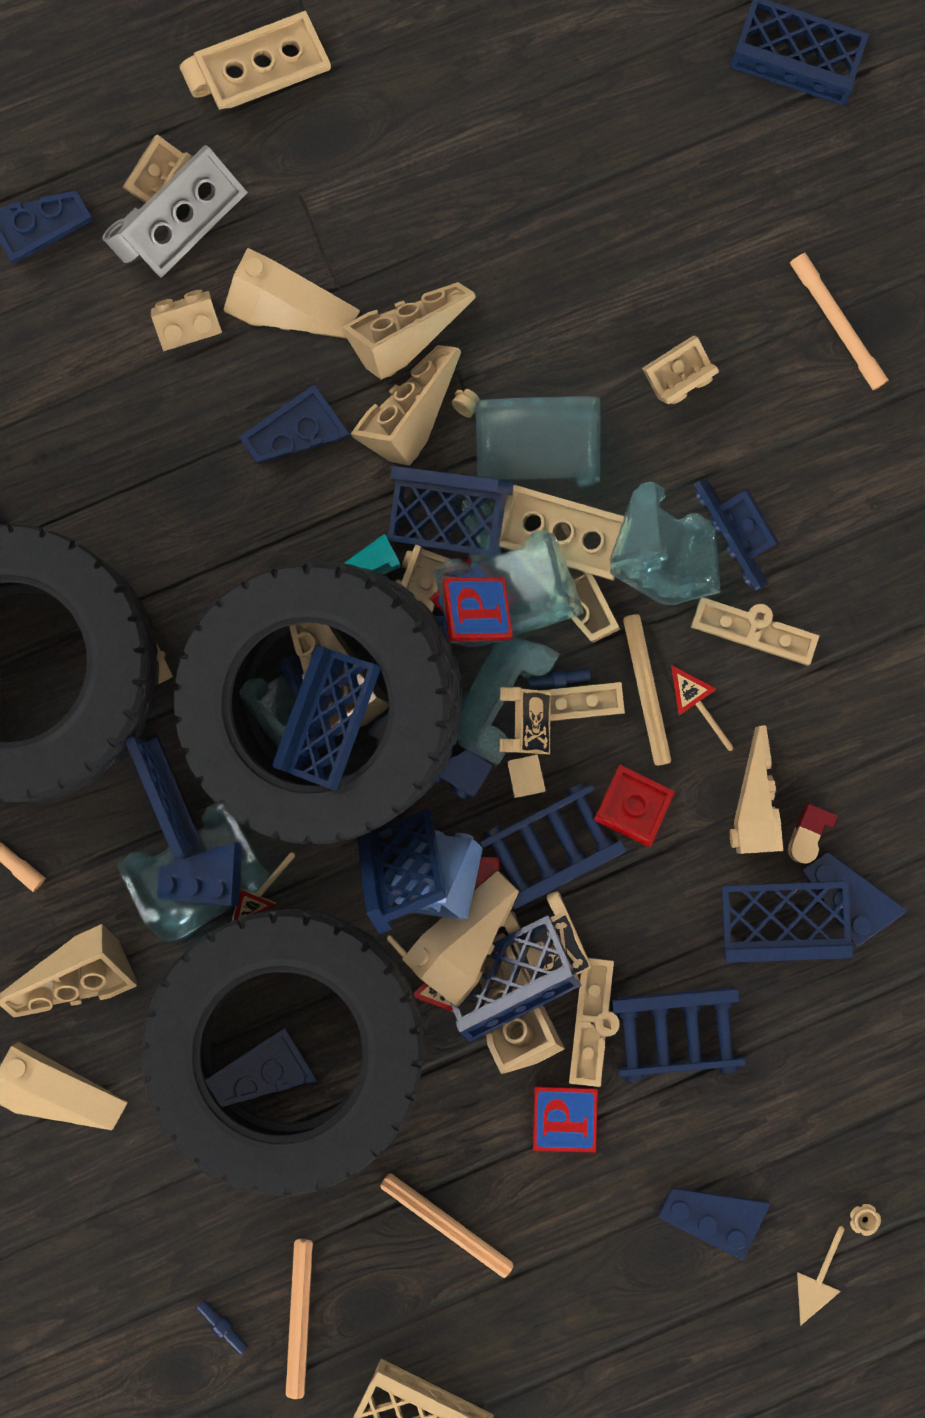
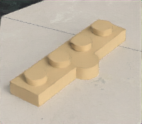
(755, 630)
(592, 1023)

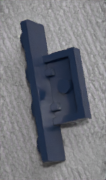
(742, 527)

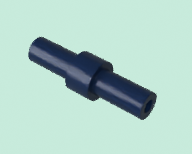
(559, 679)
(221, 1327)

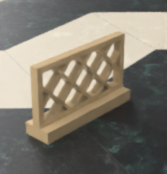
(417, 1392)

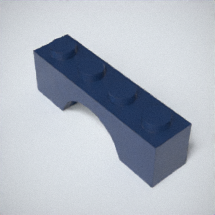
(464, 772)

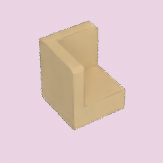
(526, 776)

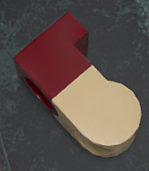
(807, 832)

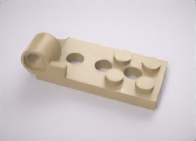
(207, 69)
(559, 511)

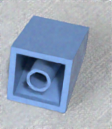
(459, 866)

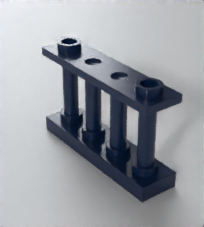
(577, 861)
(690, 1004)

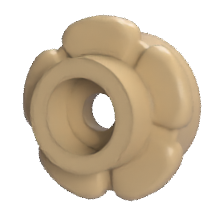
(465, 402)
(866, 1228)

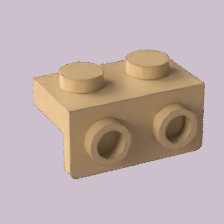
(155, 168)
(185, 319)
(680, 371)
(420, 573)

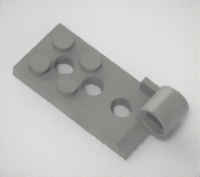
(136, 231)

